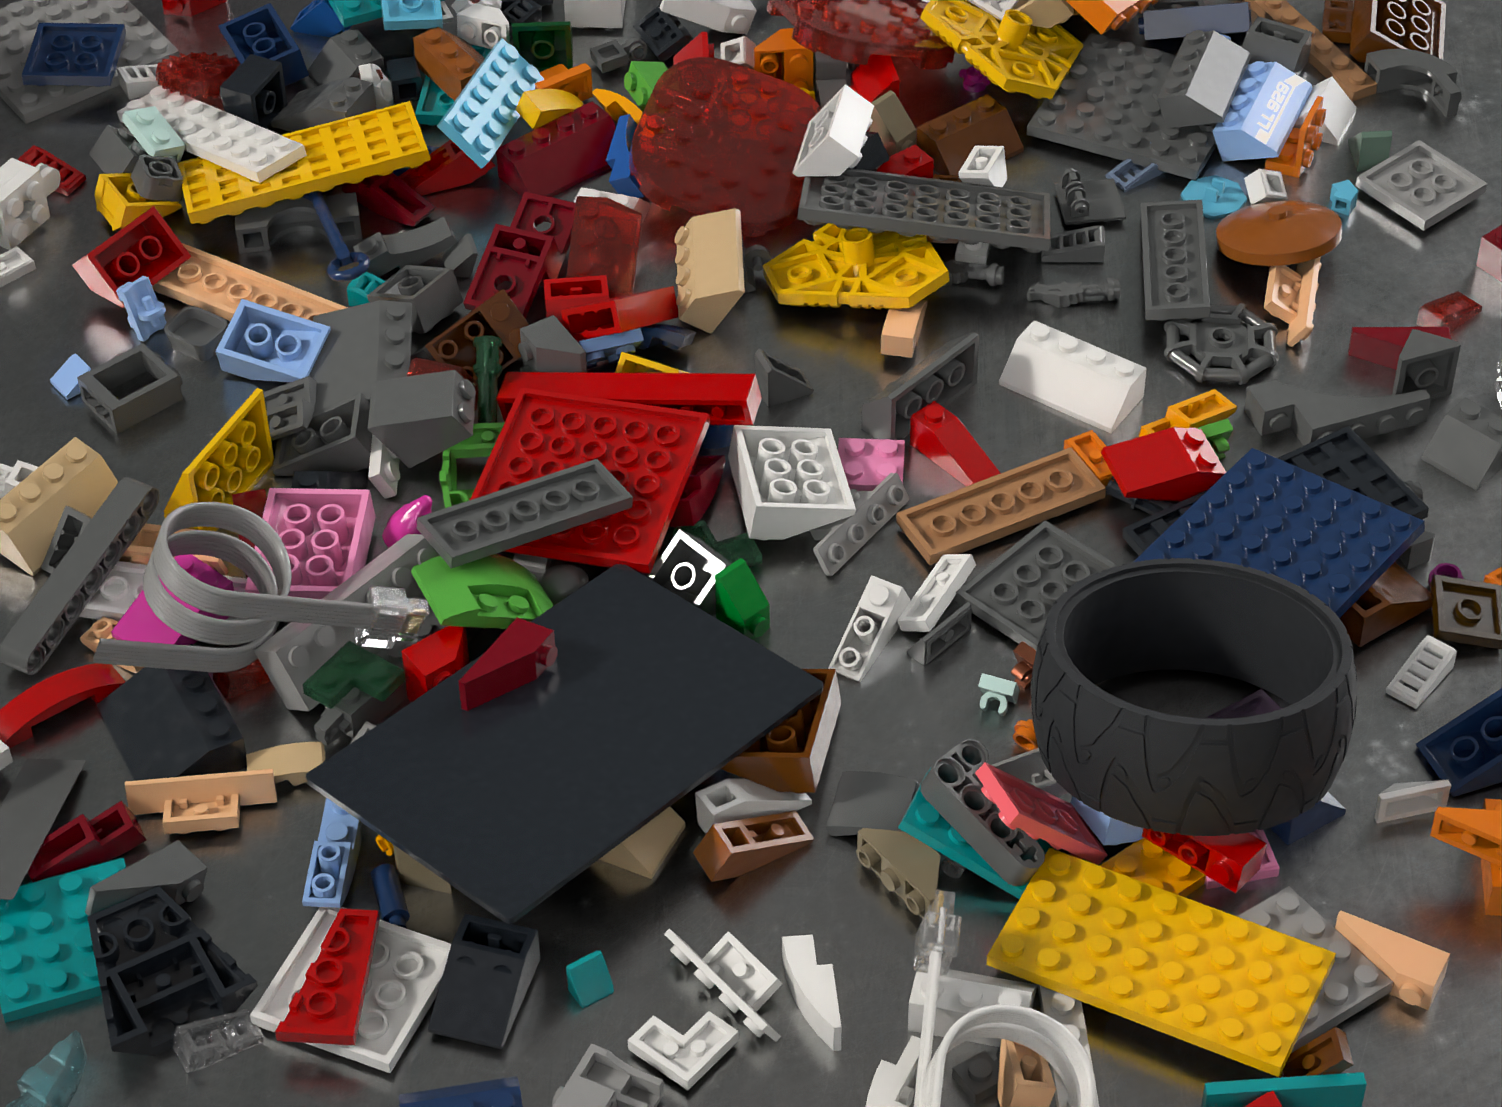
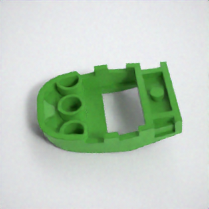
(478, 445)

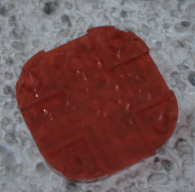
(865, 27)
(723, 142)

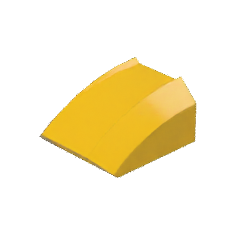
(122, 204)

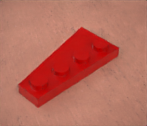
(335, 985)

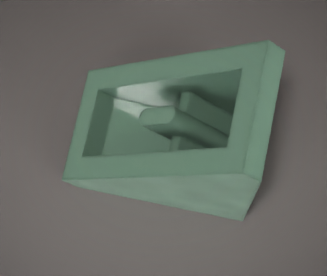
(1370, 148)

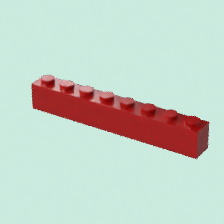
(725, 396)

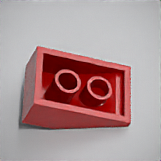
(1164, 464)

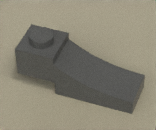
(407, 247)

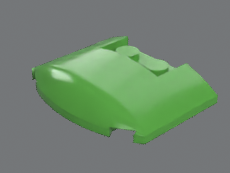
(481, 592)

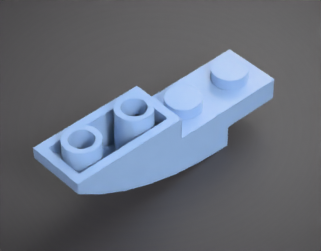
(333, 858)

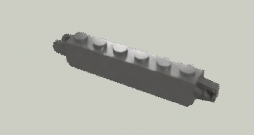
(359, 707)

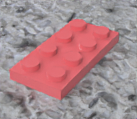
(1039, 814)

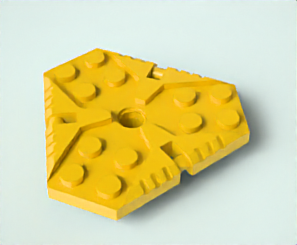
(1006, 50)
(856, 270)

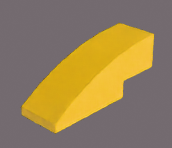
(546, 105)

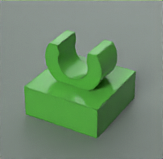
(1218, 435)

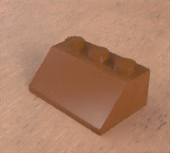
(446, 60)

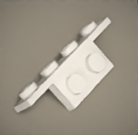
(737, 974)

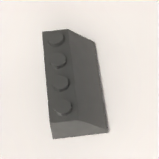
(1202, 80)
(937, 378)

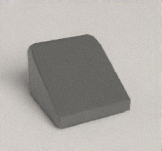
(461, 257)

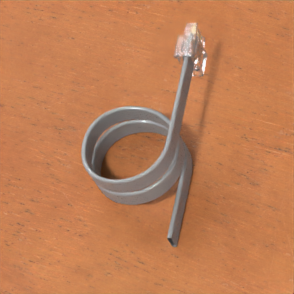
(376, 625)

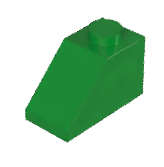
(741, 600)

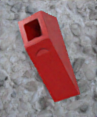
(1225, 858)

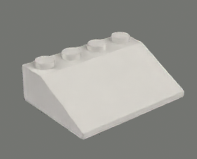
(788, 480)

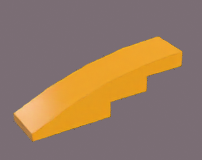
(1193, 413)

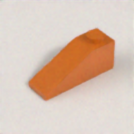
(1470, 830)

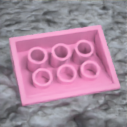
(323, 534)

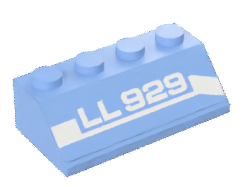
(1261, 112)

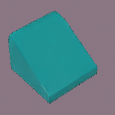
(589, 979)

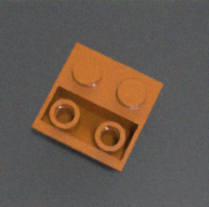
(785, 59)

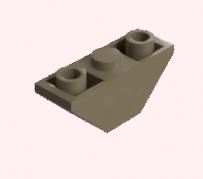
(902, 865)

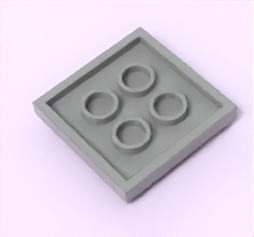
(1421, 185)

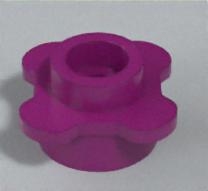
(973, 79)

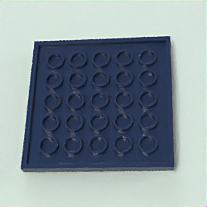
(1292, 527)

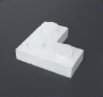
(684, 1056)

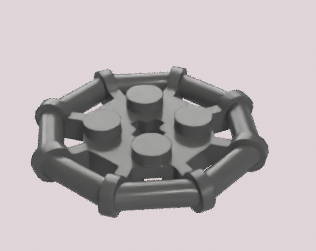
(1233, 352)

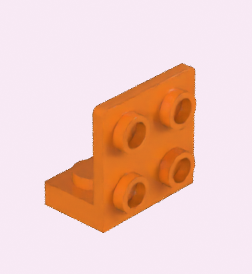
(574, 80)
(1301, 143)

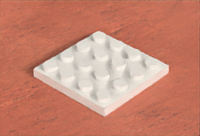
(397, 996)

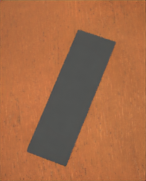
(29, 814)

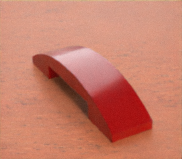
(54, 696)

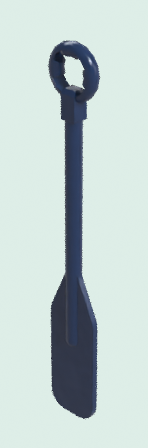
(343, 255)

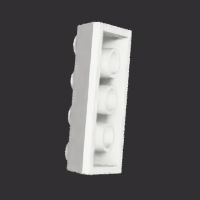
(1073, 377)

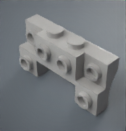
(608, 1082)

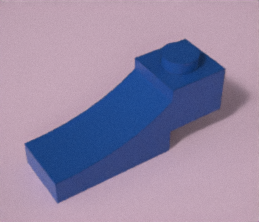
(618, 158)

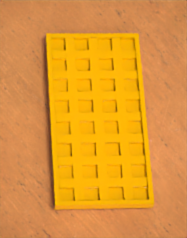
(335, 155)
(1163, 961)

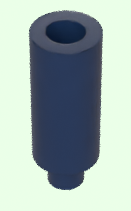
(390, 895)

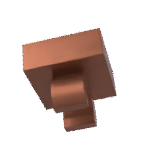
(1023, 669)

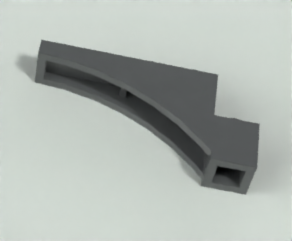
(1315, 414)

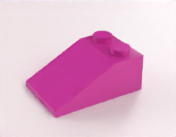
(143, 625)

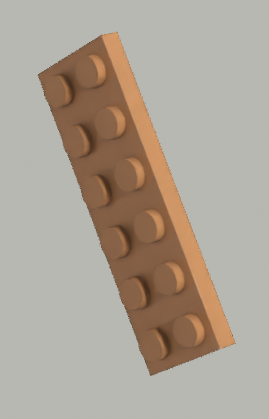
(1000, 505)

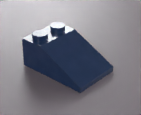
(1468, 747)

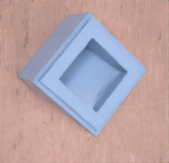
(66, 379)

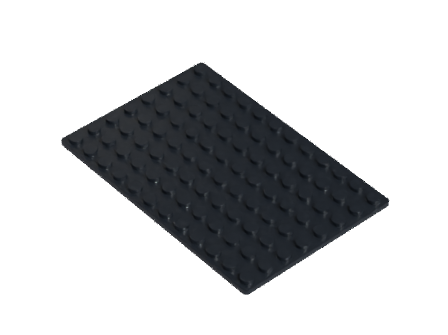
(573, 762)

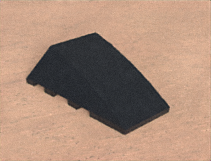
(160, 972)

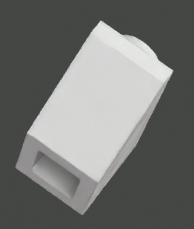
(482, 25)

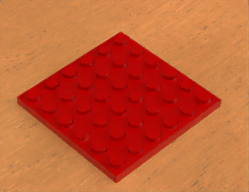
(637, 443)

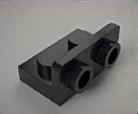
(662, 33)

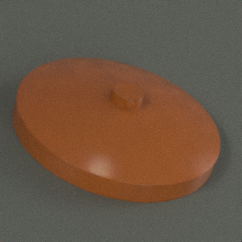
(1279, 233)

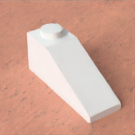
(721, 15)

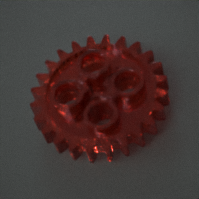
(195, 73)

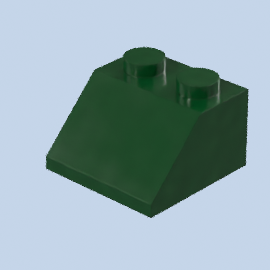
(544, 43)

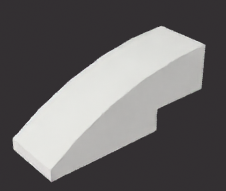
(812, 988)

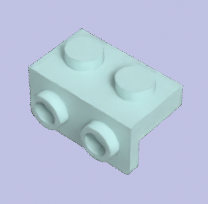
(154, 133)

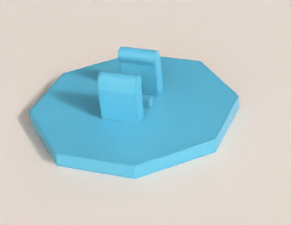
(1217, 194)

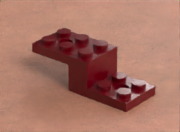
(523, 253)

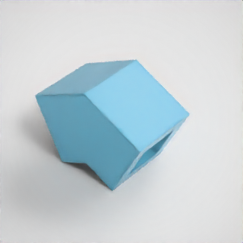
(1343, 197)

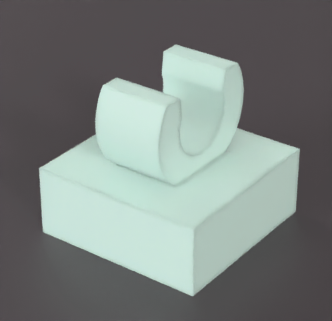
(997, 689)

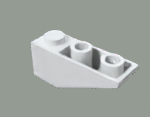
(869, 628)
(742, 800)

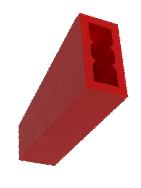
(621, 313)

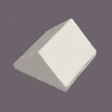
(1338, 108)

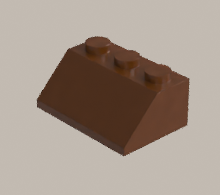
(955, 134)

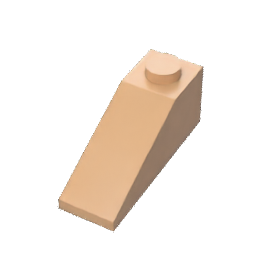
(1410, 964)

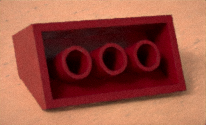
(558, 152)

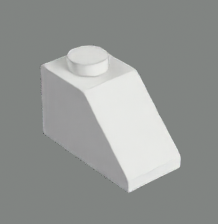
(985, 166)

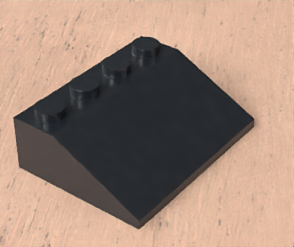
(172, 725)

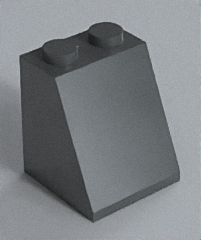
(422, 414)

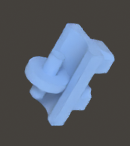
(143, 308)

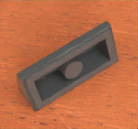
(942, 636)

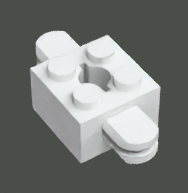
(24, 199)

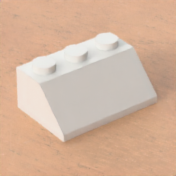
(835, 136)
(963, 993)

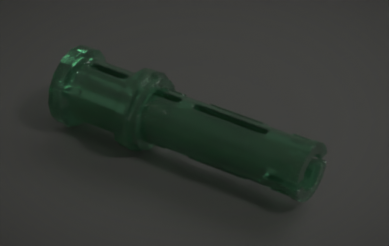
(487, 370)

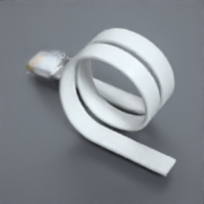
(934, 949)

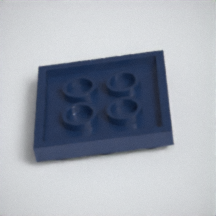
(74, 54)

